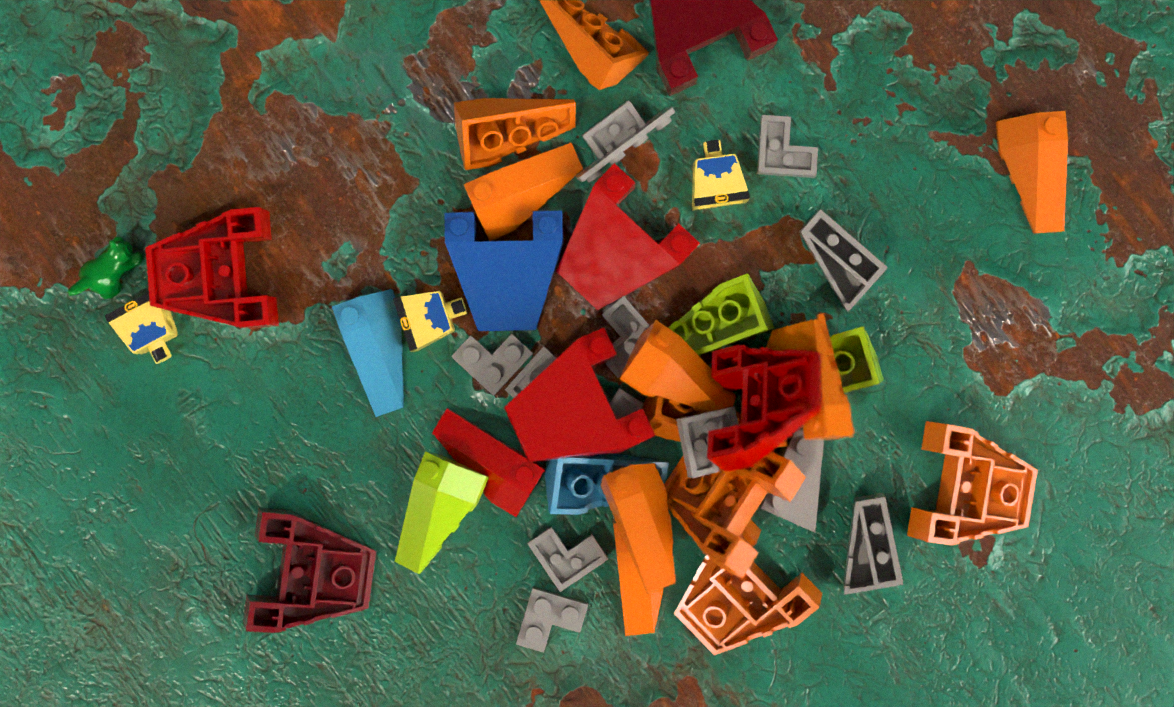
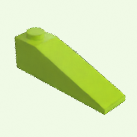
(725, 317)
(856, 359)
(437, 503)

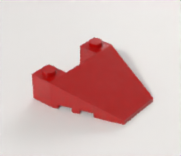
(611, 252)
(206, 271)
(777, 399)
(567, 411)

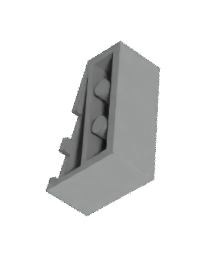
(841, 259)
(804, 505)
(871, 547)

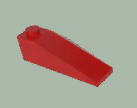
(508, 469)

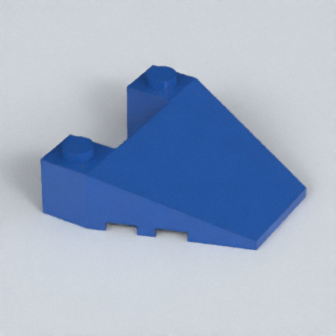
(505, 279)

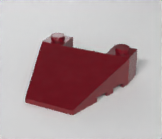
(693, 24)
(318, 574)

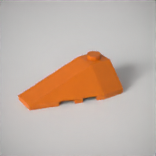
(595, 47)
(500, 126)
(642, 516)
(639, 609)

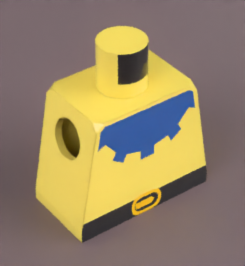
(717, 179)
(427, 317)
(144, 327)

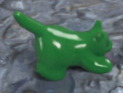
(104, 272)

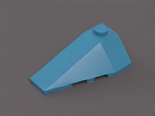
(375, 346)
(576, 481)

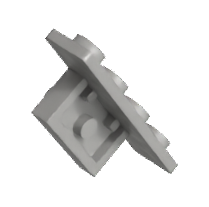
(616, 134)

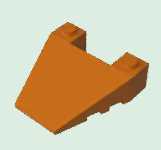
(835, 414)
(979, 488)
(721, 504)
(733, 610)

